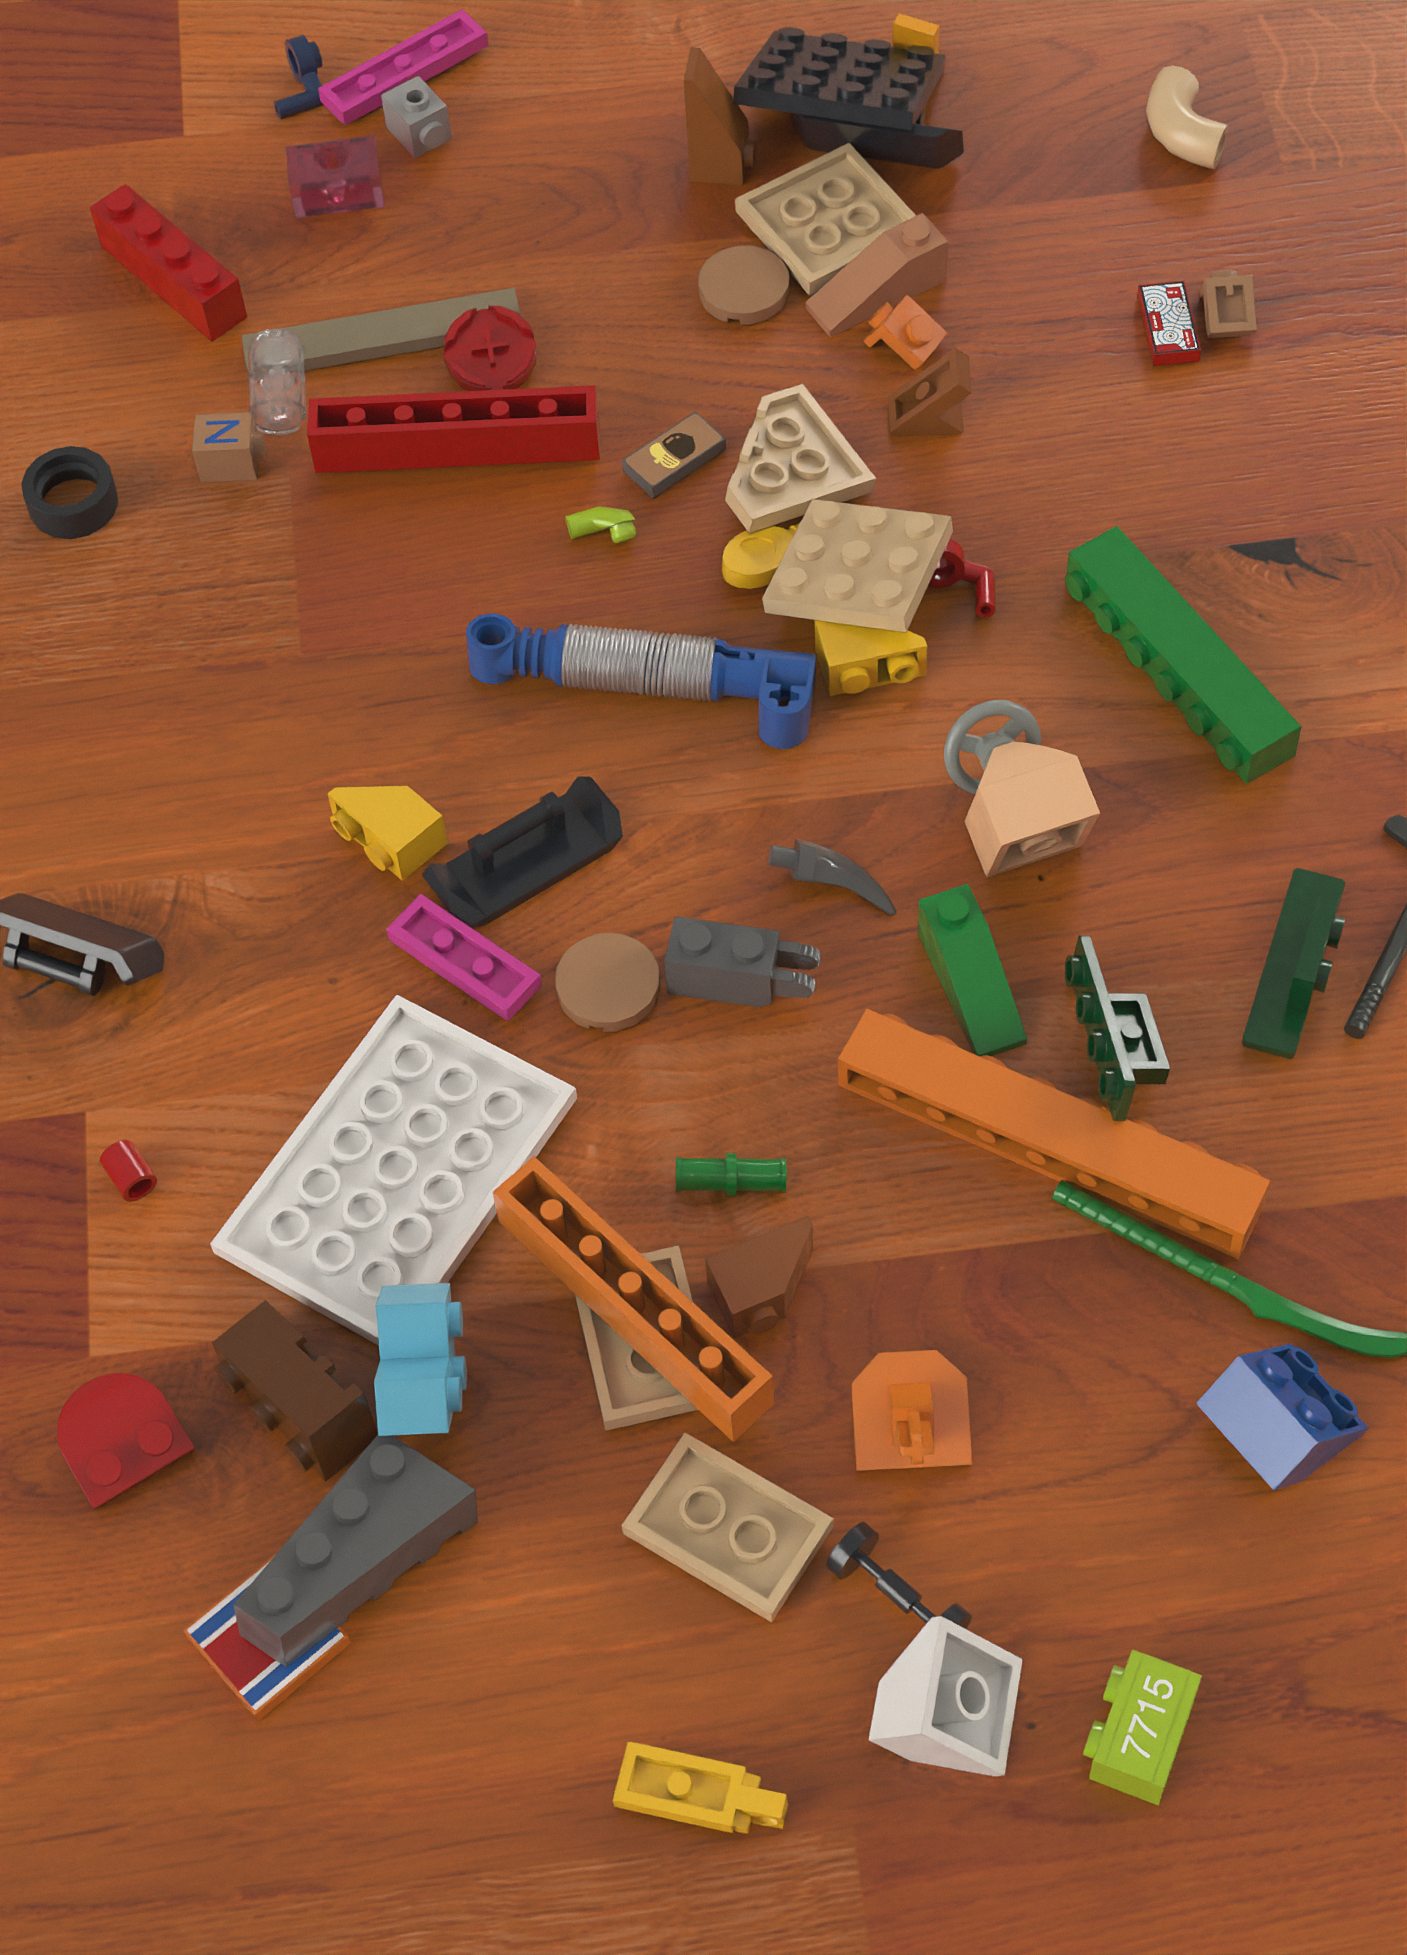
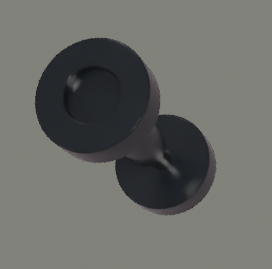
(854, 1551)

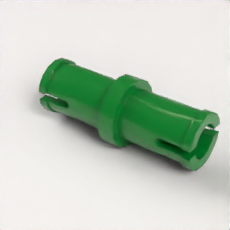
(731, 1174)

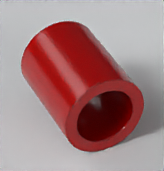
(128, 1170)

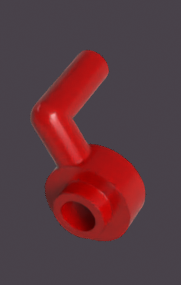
(954, 567)

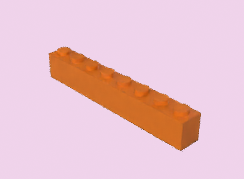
(1053, 1132)

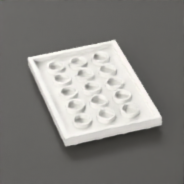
(393, 1167)

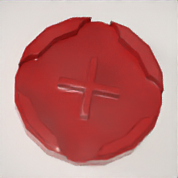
(490, 349)

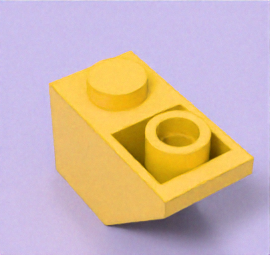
(867, 656)
(390, 824)

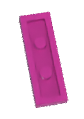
(464, 957)

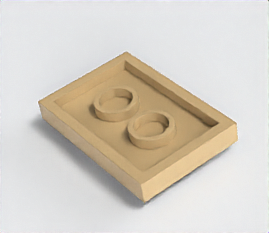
(625, 1382)
(728, 1526)

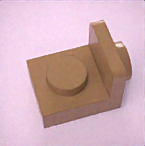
(1228, 304)

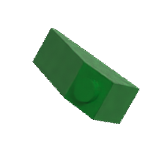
(970, 970)

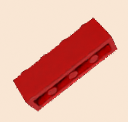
(169, 262)

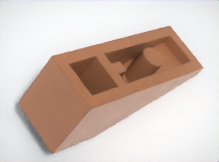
(894, 265)

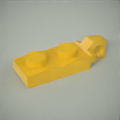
(695, 1790)

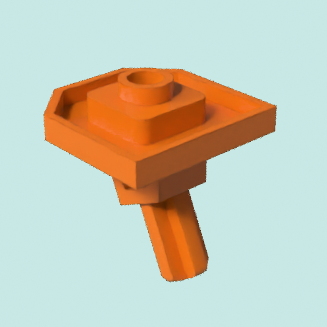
(910, 1412)

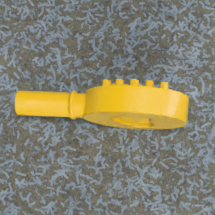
(754, 557)

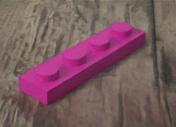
(420, 55)

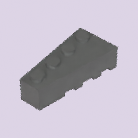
(351, 1547)

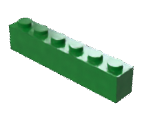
(1182, 655)

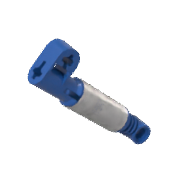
(653, 665)

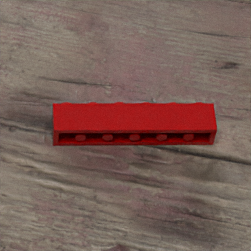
(454, 429)

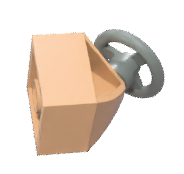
(1029, 796)

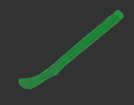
(1259, 1299)

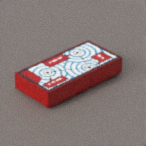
(1168, 323)

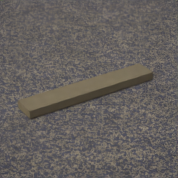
(386, 331)

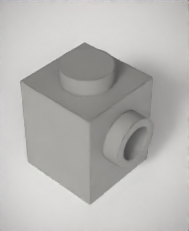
(416, 116)

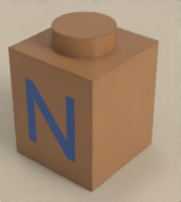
(227, 447)

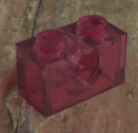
(335, 176)

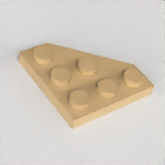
(790, 460)

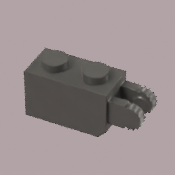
(736, 963)

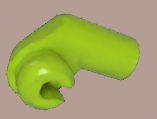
(600, 519)

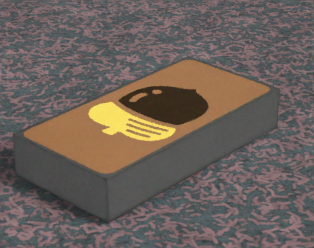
(674, 454)

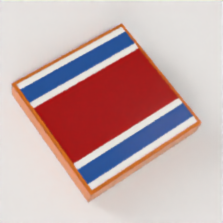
(247, 1670)

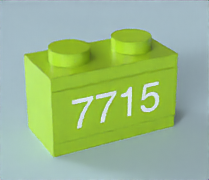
(1143, 1726)

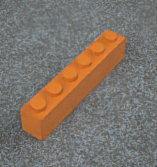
(634, 1299)

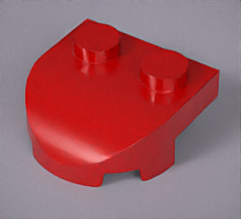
(118, 1435)

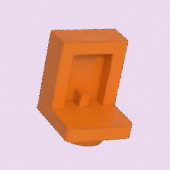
(906, 331)

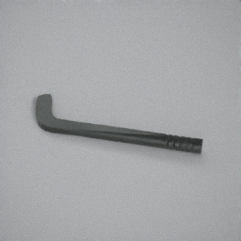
(1389, 959)

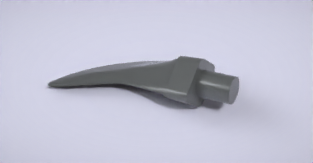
(820, 864)

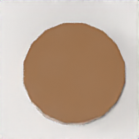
(743, 284)
(607, 981)

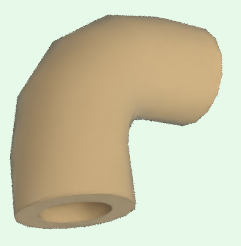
(1176, 123)

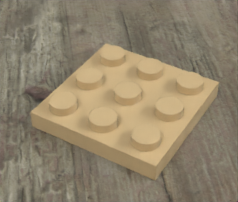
(822, 214)
(858, 565)

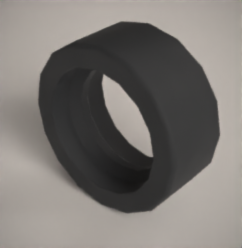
(66, 465)

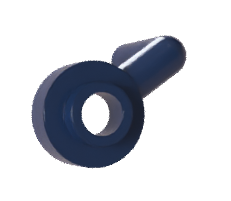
(303, 60)

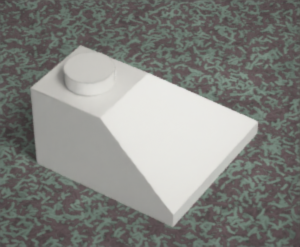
(949, 1701)

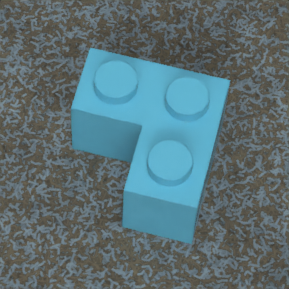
(418, 1368)

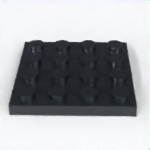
(840, 78)

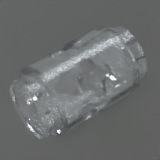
(277, 362)

